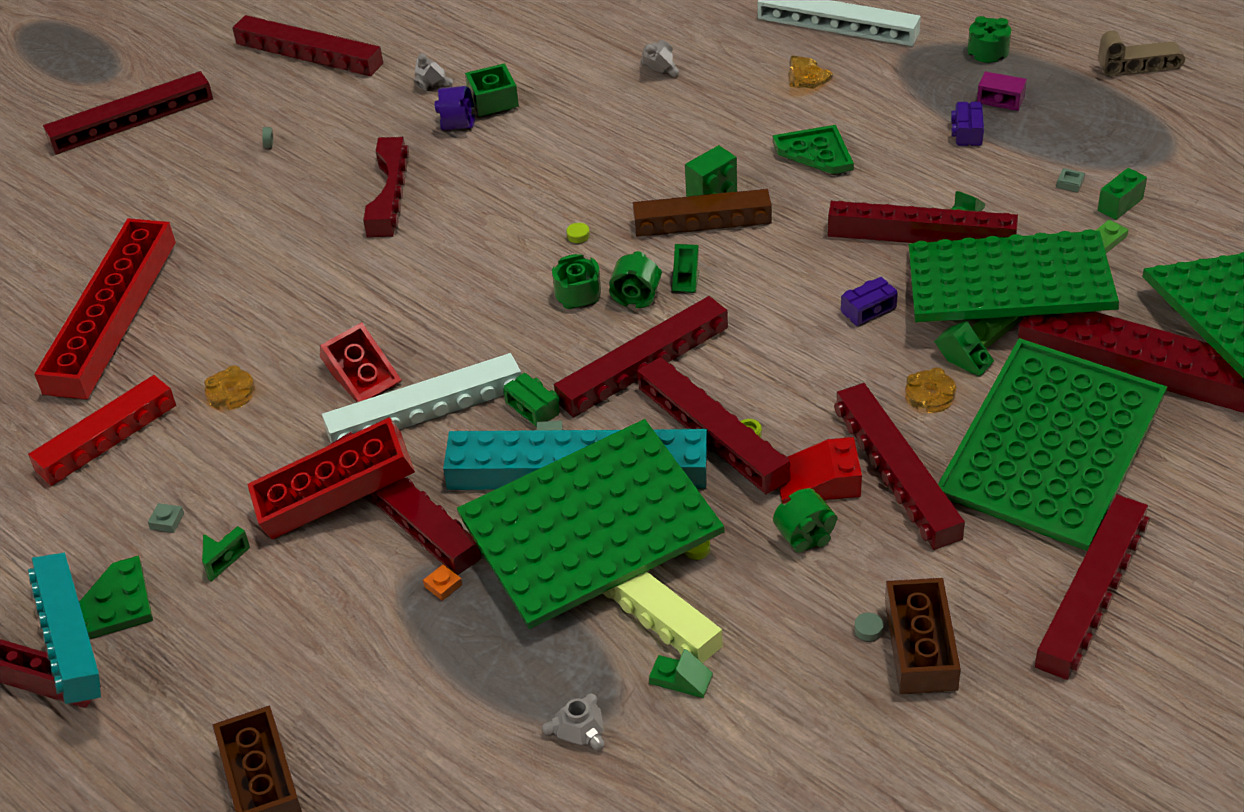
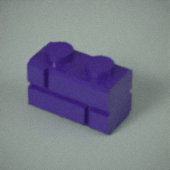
(967, 123)
(868, 301)

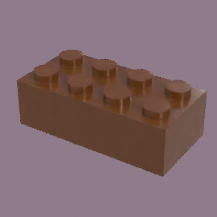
(922, 636)
(256, 763)

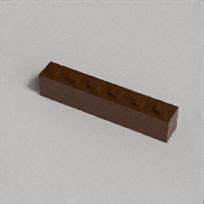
(702, 212)

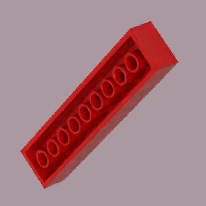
(105, 309)

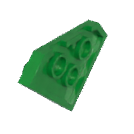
(815, 147)
(117, 599)

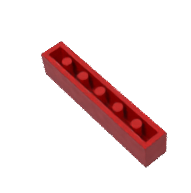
(102, 430)

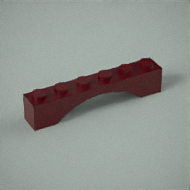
(381, 213)

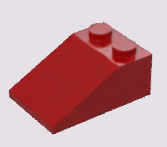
(358, 363)
(827, 468)

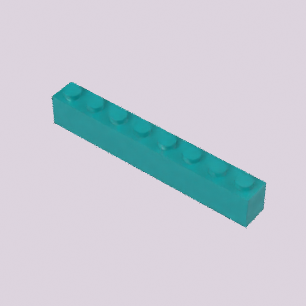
(64, 629)

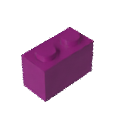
(1001, 91)

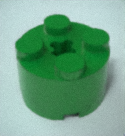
(989, 39)
(634, 280)
(576, 281)
(805, 520)

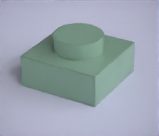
(166, 517)

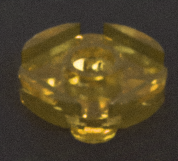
(930, 380)
(217, 388)

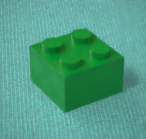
(492, 89)
(711, 173)

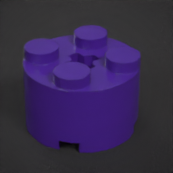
(455, 108)

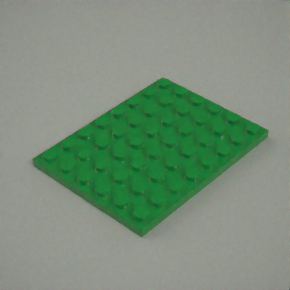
(1011, 276)
(1209, 299)
(1052, 443)
(589, 522)

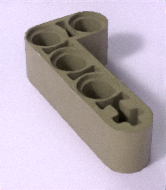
(1136, 59)

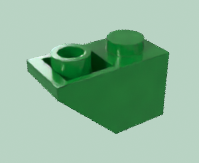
(964, 349)

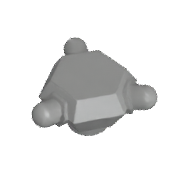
(659, 58)
(429, 74)
(578, 722)

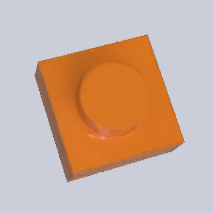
(442, 582)

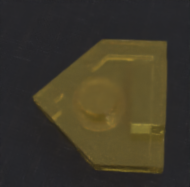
(806, 73)

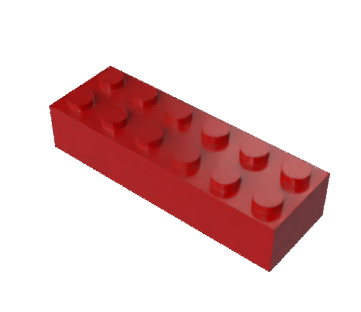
(330, 478)

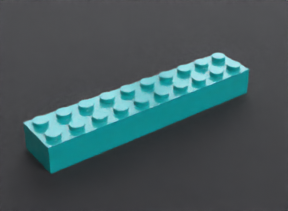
(498, 457)

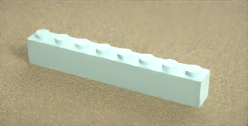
(843, 19)
(427, 398)

